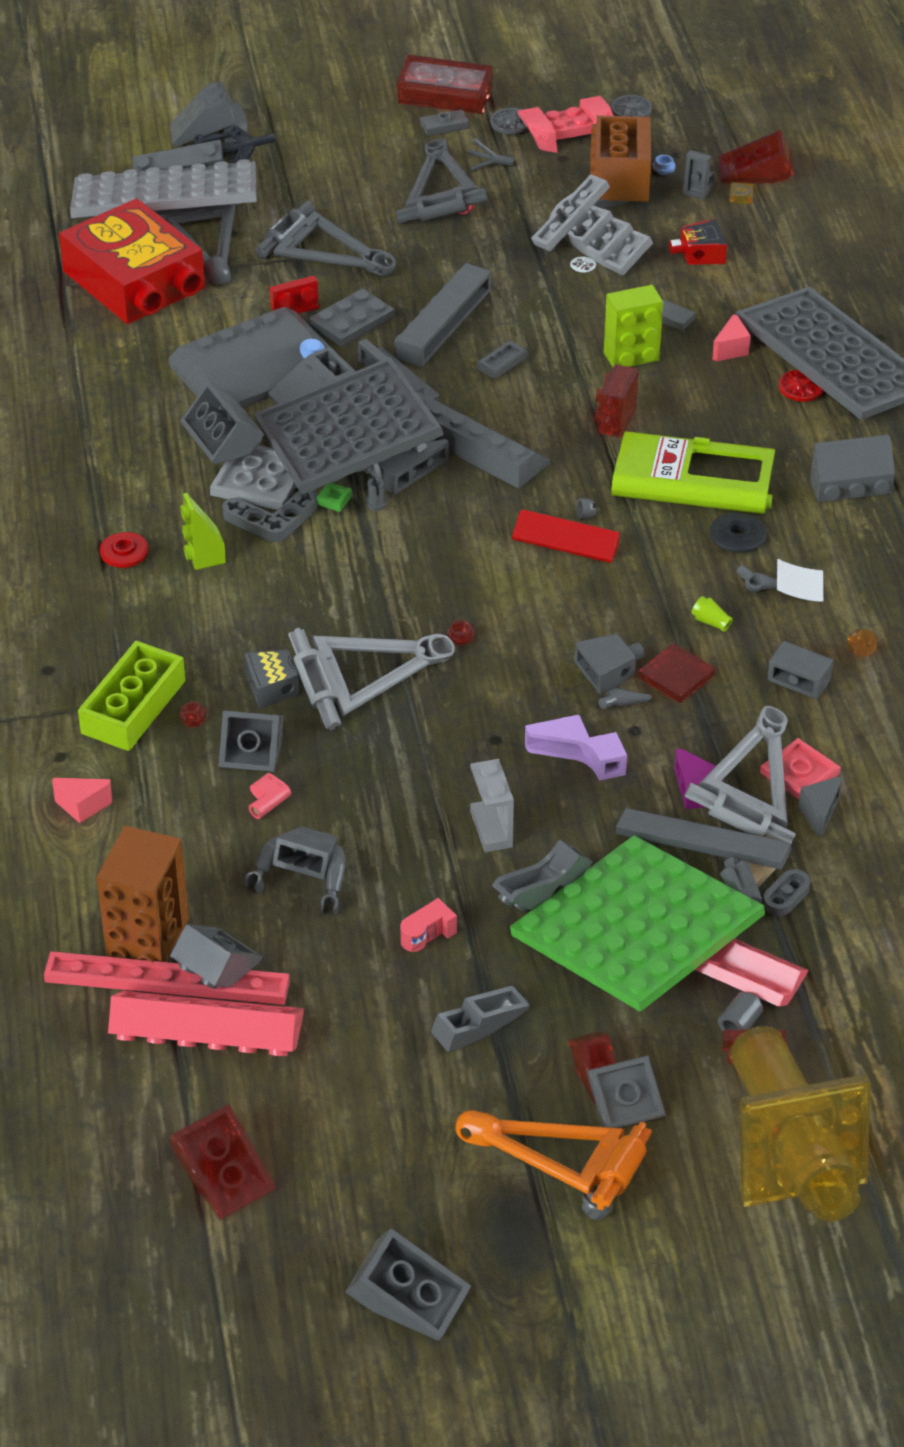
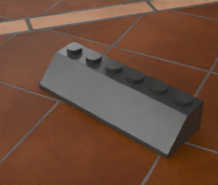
(485, 447)

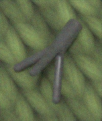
(494, 158)

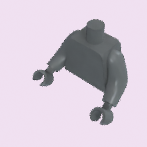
(306, 853)

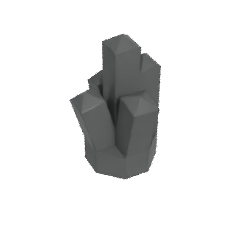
(740, 877)

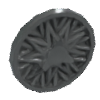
(631, 106)
(508, 121)

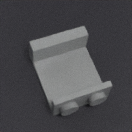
(495, 812)

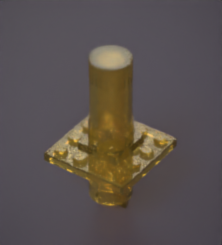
(799, 1134)

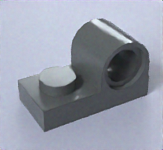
(698, 177)

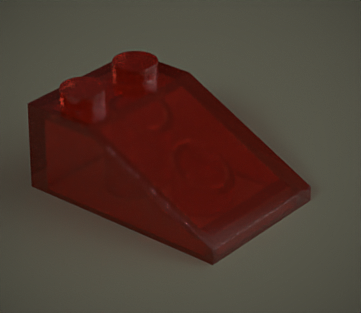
(758, 161)
(221, 1162)

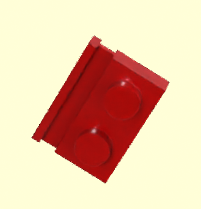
(297, 295)

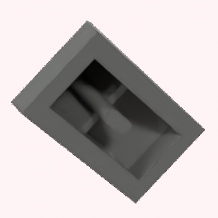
(819, 801)

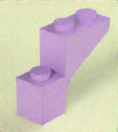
(570, 740)

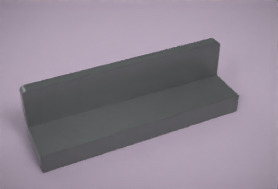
(369, 355)

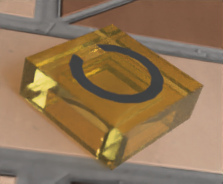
(741, 193)

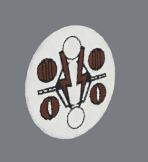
(583, 264)

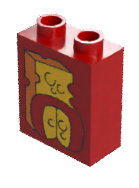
(132, 260)

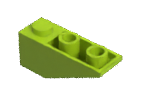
(203, 538)

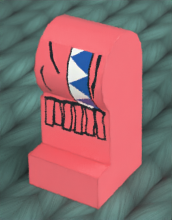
(427, 924)

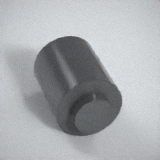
(741, 1012)

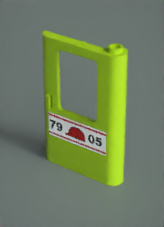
(658, 471)

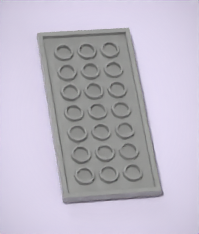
(165, 188)

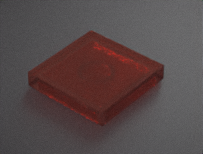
(676, 672)

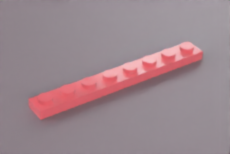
(160, 978)

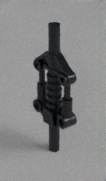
(245, 143)

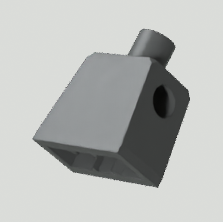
(607, 661)

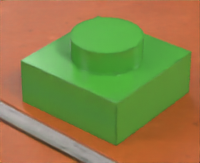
(334, 496)

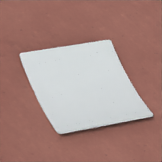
(799, 581)

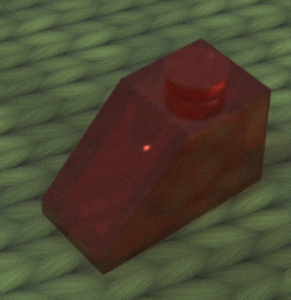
(589, 1053)

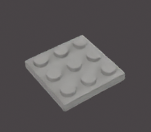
(255, 479)

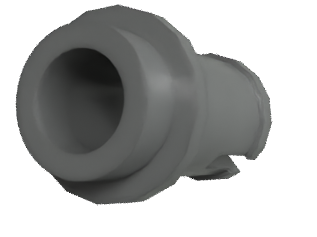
(376, 499)

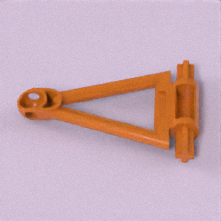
(608, 1167)

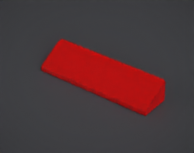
(566, 536)

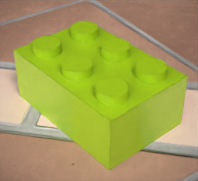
(633, 326)

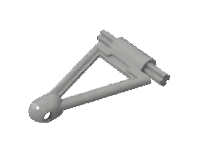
(324, 679)
(738, 807)

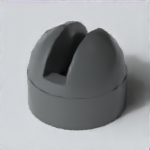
(586, 508)

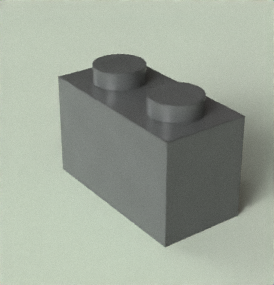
(800, 670)

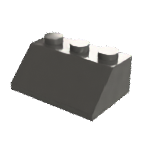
(852, 468)

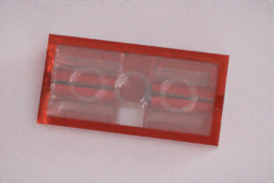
(445, 84)

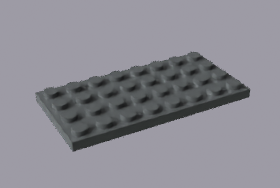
(830, 350)

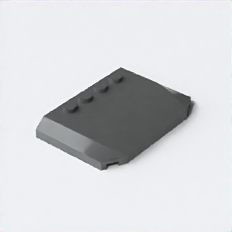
(245, 357)

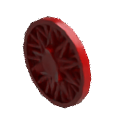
(799, 387)
(124, 549)

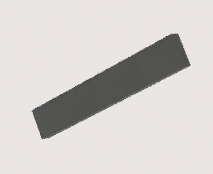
(704, 838)

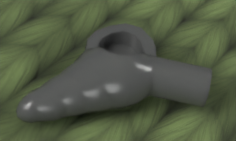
(756, 581)
(622, 697)

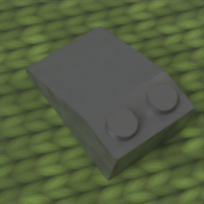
(205, 114)
(408, 1286)

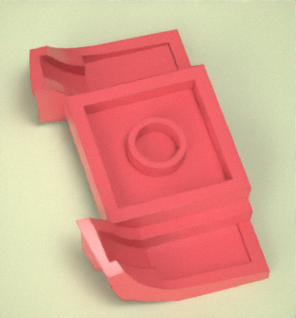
(563, 124)

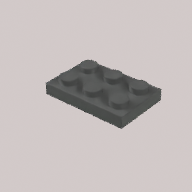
(351, 317)

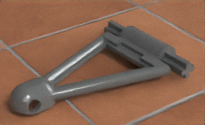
(445, 202)
(300, 223)
(215, 267)

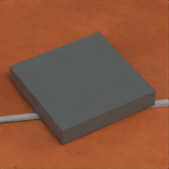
(626, 1093)

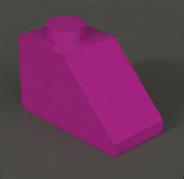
(690, 770)

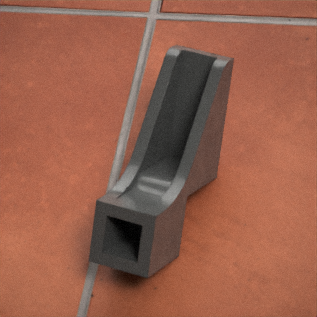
(537, 883)

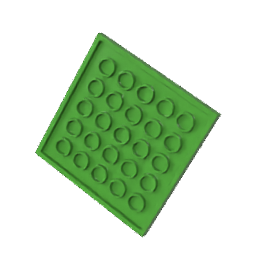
(637, 922)

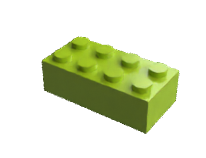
(132, 695)

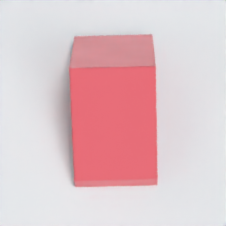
(732, 341)
(82, 796)

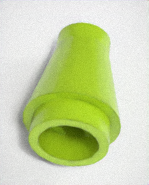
(710, 613)

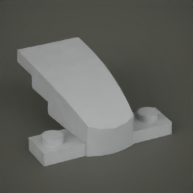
(593, 229)

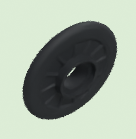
(722, 535)

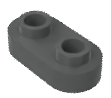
(782, 895)

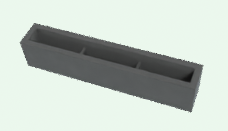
(443, 315)

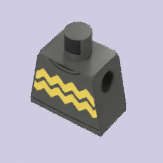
(271, 676)

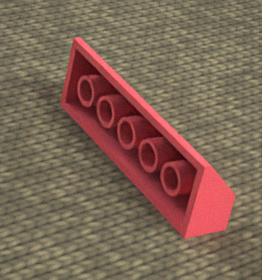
(205, 1021)

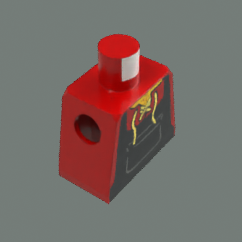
(701, 243)

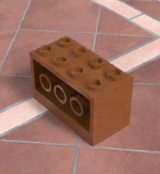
(622, 156)
(143, 895)

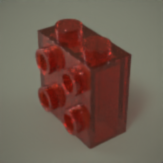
(617, 400)

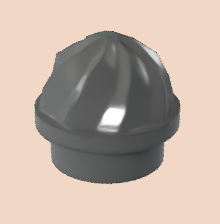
(591, 1208)

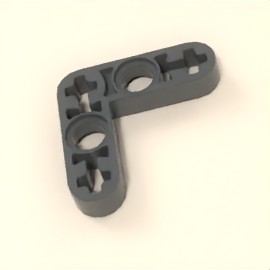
(271, 526)

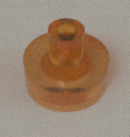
(862, 642)

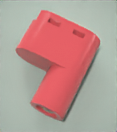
(269, 794)

